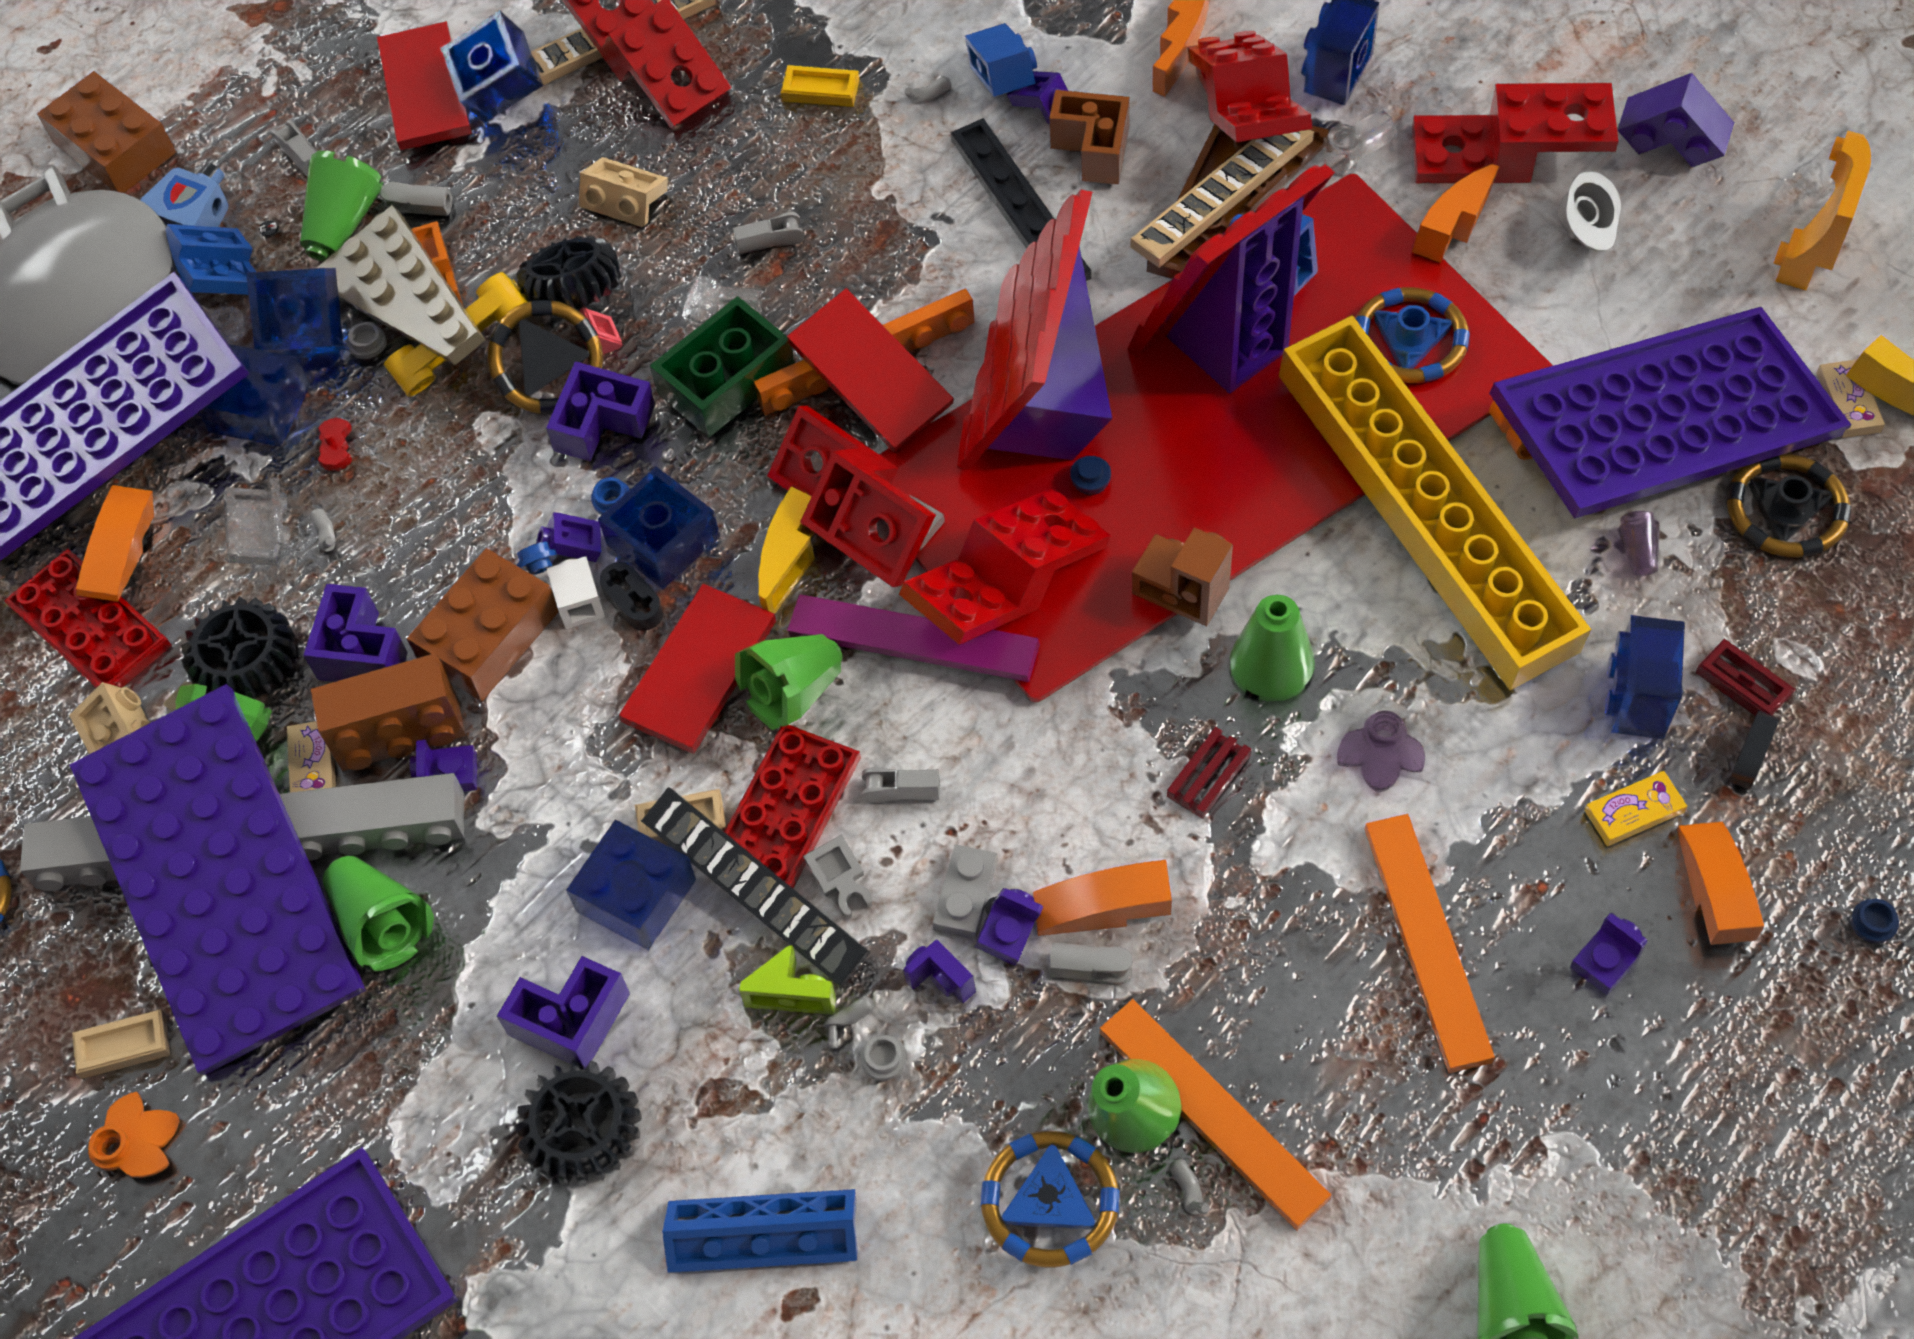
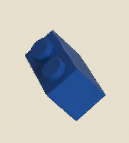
(1001, 59)

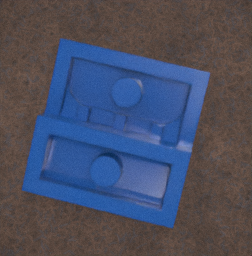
(210, 258)

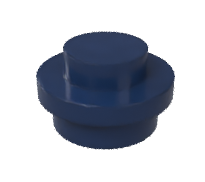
(1090, 475)
(1875, 921)

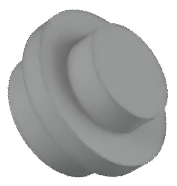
(366, 340)
(883, 1057)

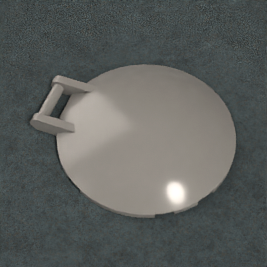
(71, 268)

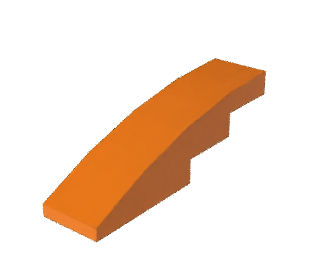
(1183, 29)

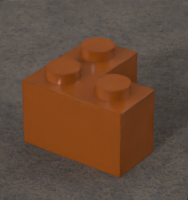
(1096, 128)
(1187, 576)

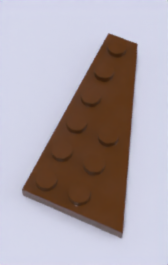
(1215, 152)

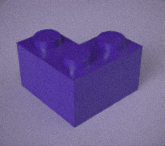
(1680, 115)
(597, 401)
(346, 638)
(569, 1022)

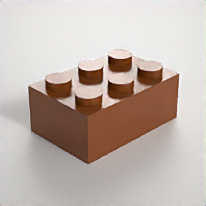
(106, 133)
(485, 623)
(387, 712)

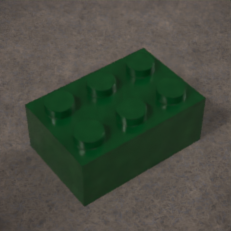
(714, 366)

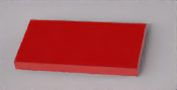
(421, 87)
(870, 370)
(95, 636)
(696, 669)
(792, 799)

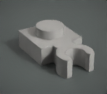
(837, 870)

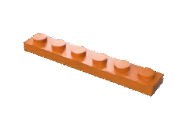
(912, 330)

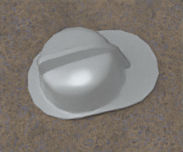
(1591, 211)

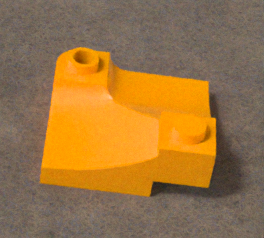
(1824, 236)

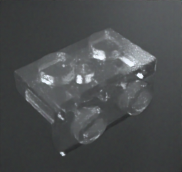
(255, 524)

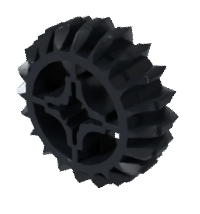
(570, 272)
(228, 641)
(608, 1093)

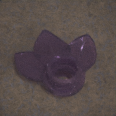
(1381, 756)

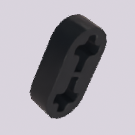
(638, 591)
(1754, 750)

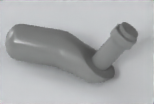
(929, 92)
(325, 529)
(847, 1016)
(1190, 1187)

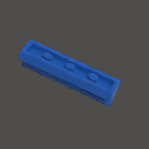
(760, 1235)

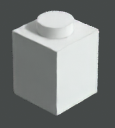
(575, 592)

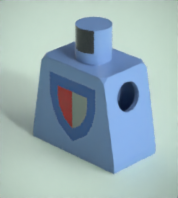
(189, 197)

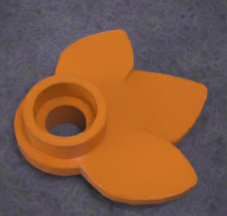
(139, 1135)

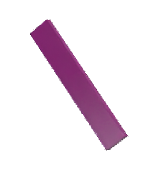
(913, 638)

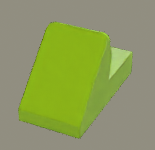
(777, 989)

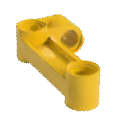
(414, 366)

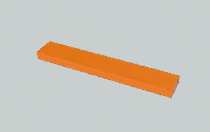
(1429, 944)
(1220, 1118)

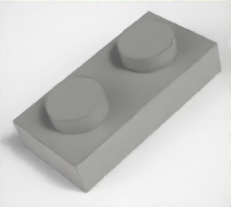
(965, 891)

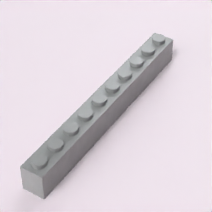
(325, 820)

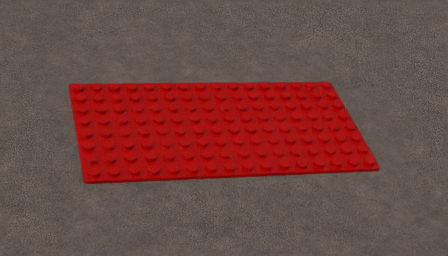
(1203, 456)

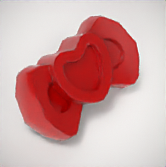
(333, 444)

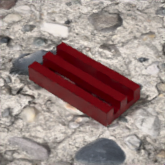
(1740, 685)
(1227, 745)

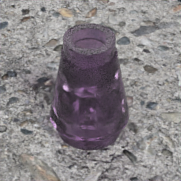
(1640, 541)

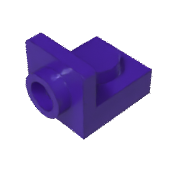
(1039, 94)
(572, 536)
(456, 760)
(1008, 925)
(1610, 953)
(943, 969)

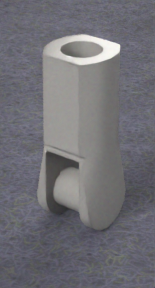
(294, 145)
(417, 198)
(765, 234)
(908, 785)
(1091, 963)

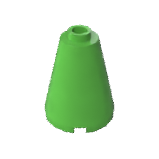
(335, 201)
(1273, 651)
(376, 913)
(1134, 1105)
(1517, 1291)

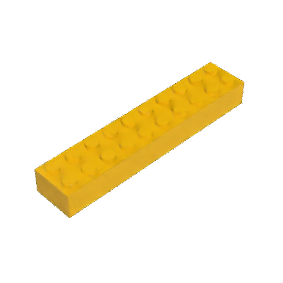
(1433, 503)

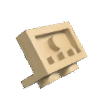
(620, 190)
(108, 716)

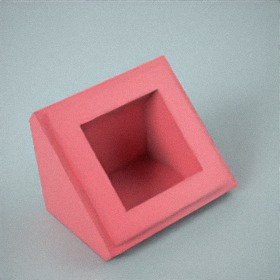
(605, 328)

